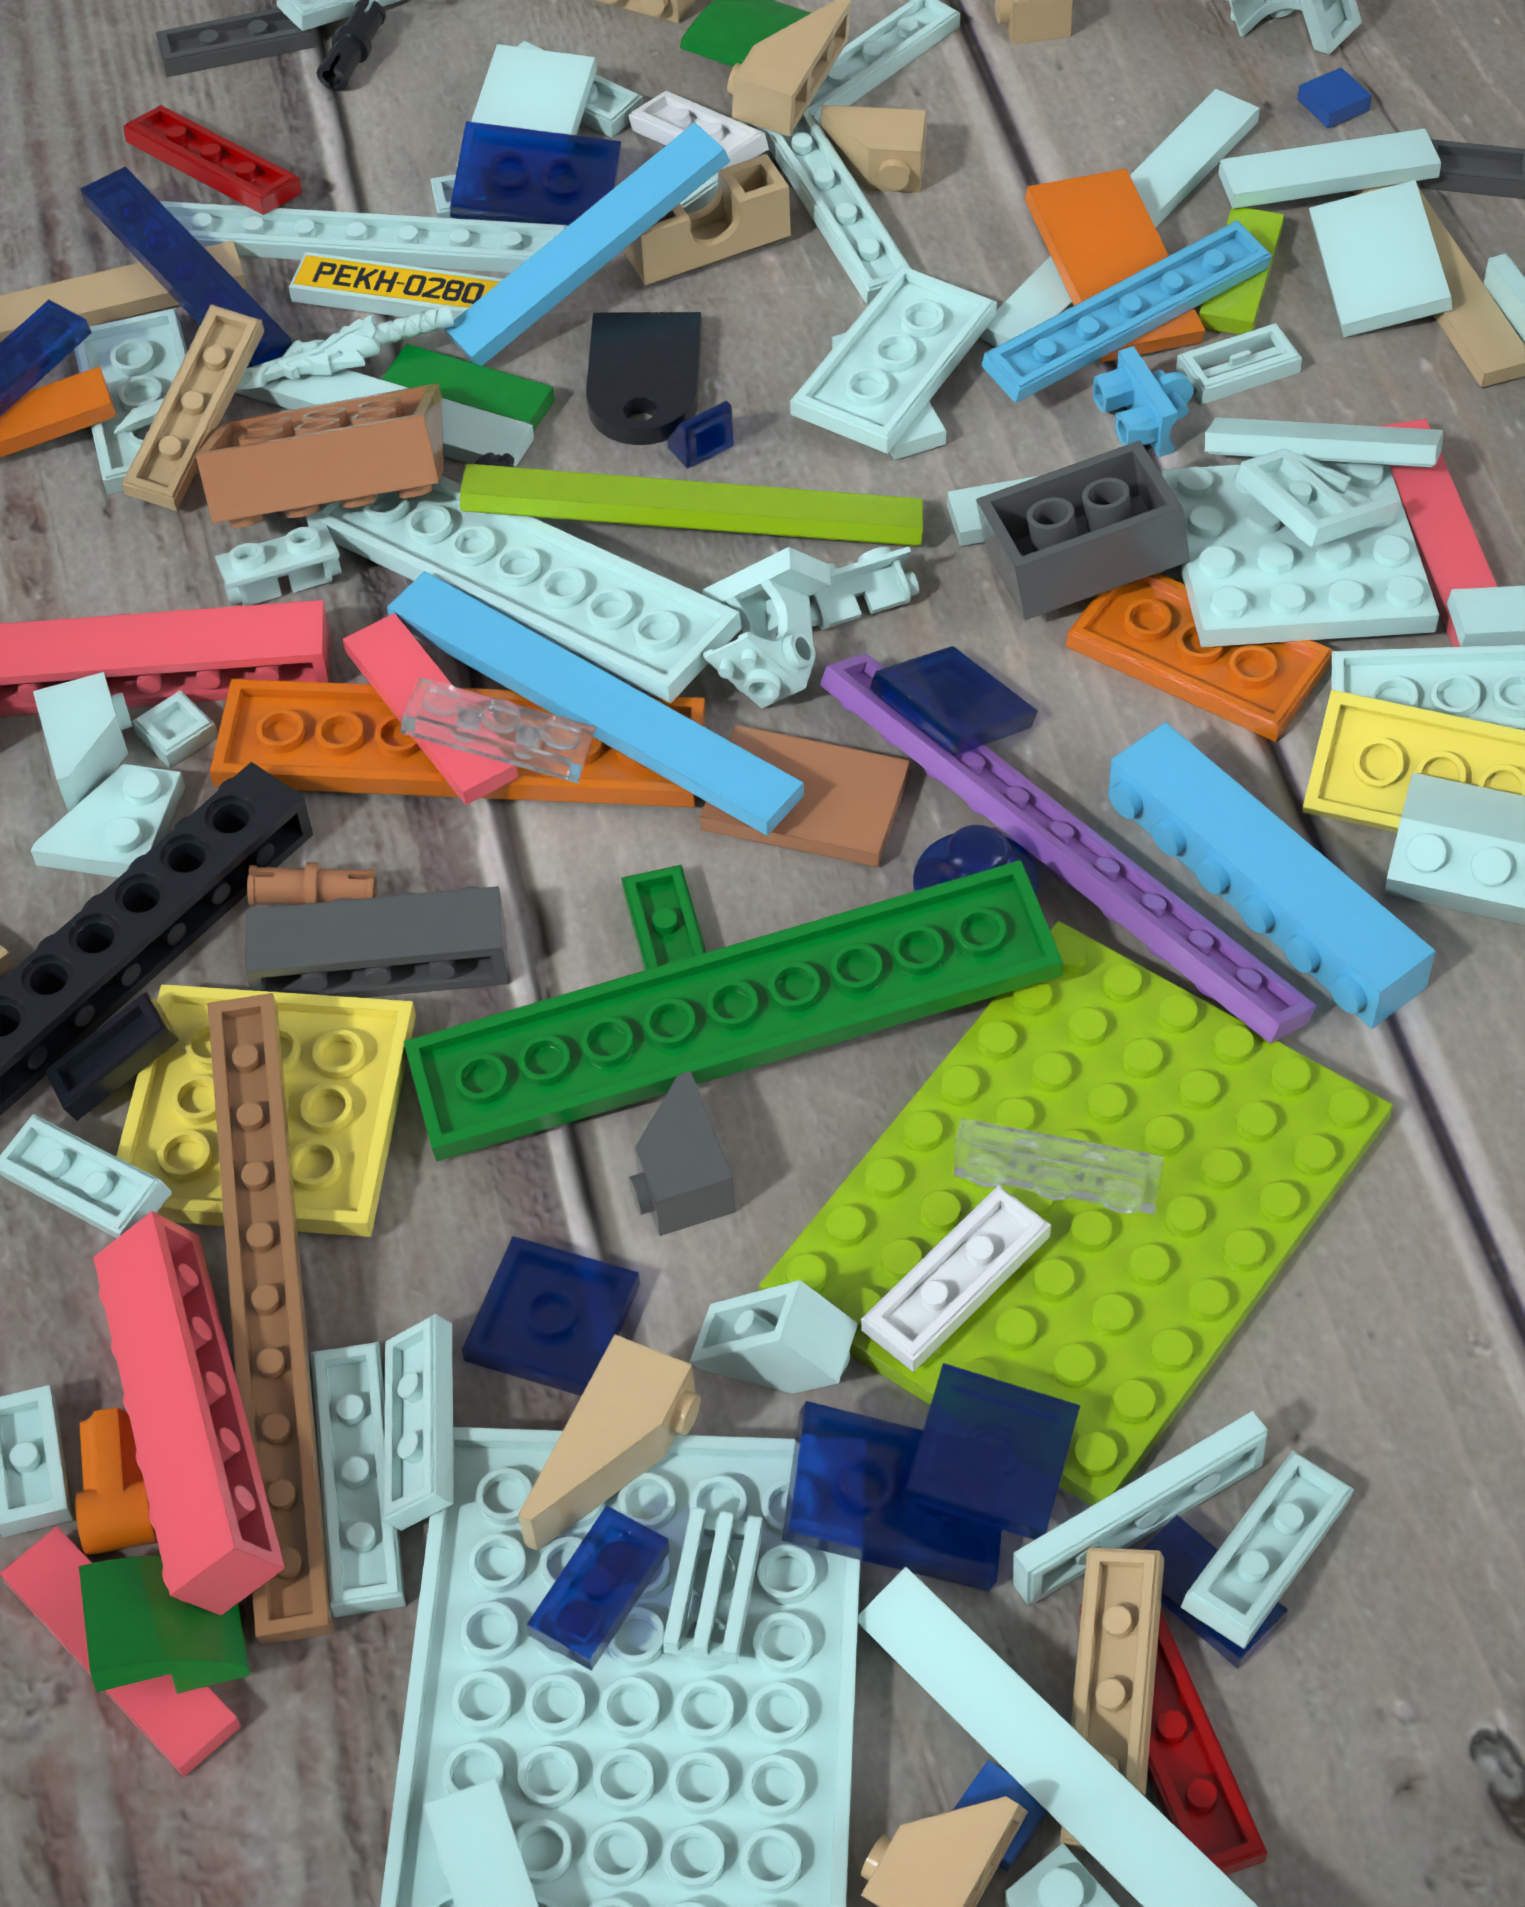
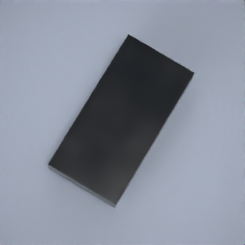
(111, 1056)

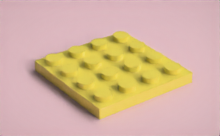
(341, 1095)

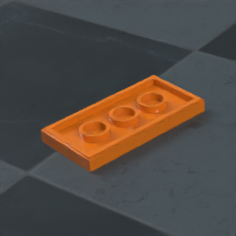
(1099, 238)
(1153, 637)

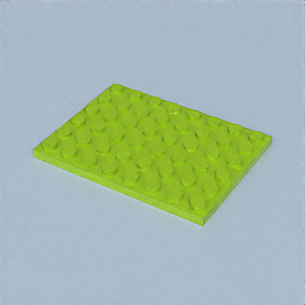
(1113, 1302)

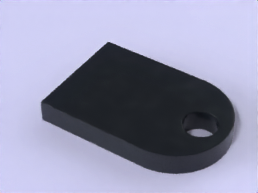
(643, 367)

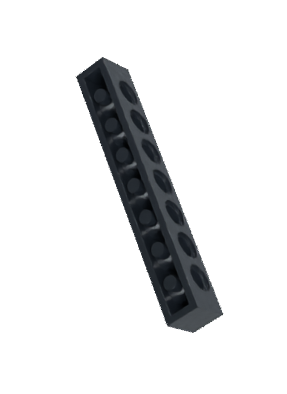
(142, 923)

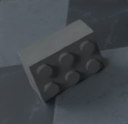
(1083, 530)

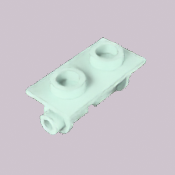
(253, 568)
(875, 575)

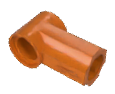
(114, 1502)

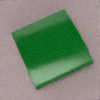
(732, 27)
(145, 1633)

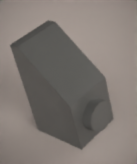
(681, 1163)

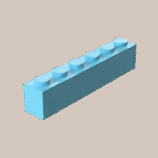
(1270, 875)

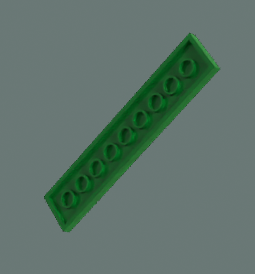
(731, 1009)

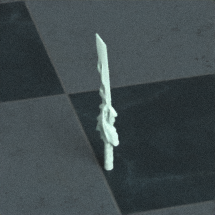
(322, 357)

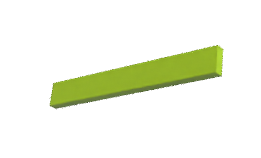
(692, 504)

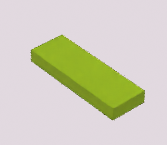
(1239, 306)

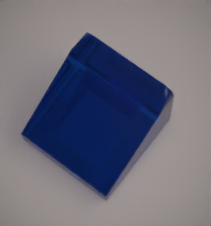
(703, 435)

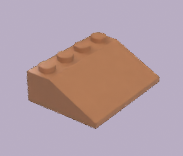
(324, 456)

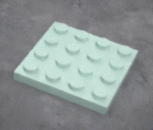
(1265, 585)

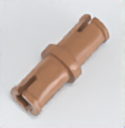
(308, 884)

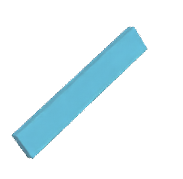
(587, 244)
(1125, 311)

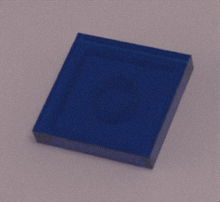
(953, 700)
(550, 1315)
(992, 1452)

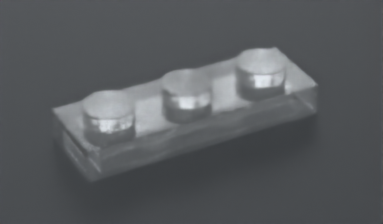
(498, 729)
(1057, 1166)

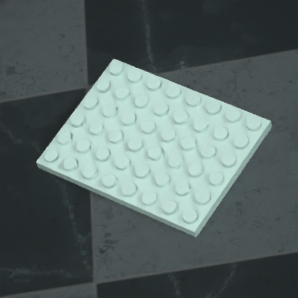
(655, 1766)

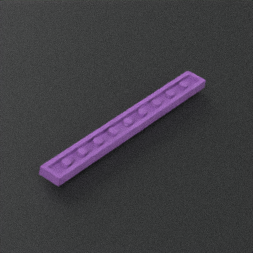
(1086, 862)

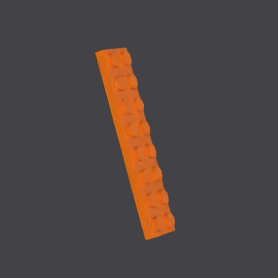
(352, 743)

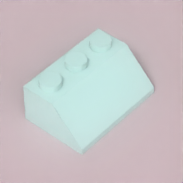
(1461, 849)

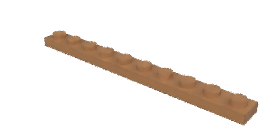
(269, 1308)

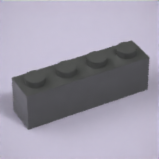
(379, 944)

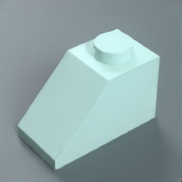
(83, 733)
(776, 1339)

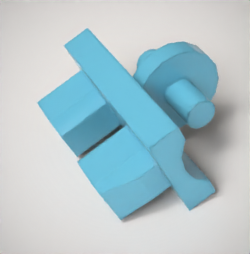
(1151, 401)

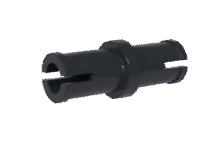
(351, 44)

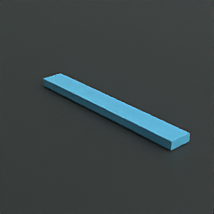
(586, 694)

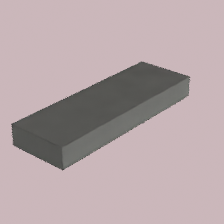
(230, 41)

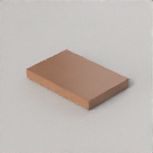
(845, 803)

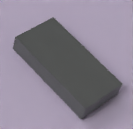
(1479, 169)

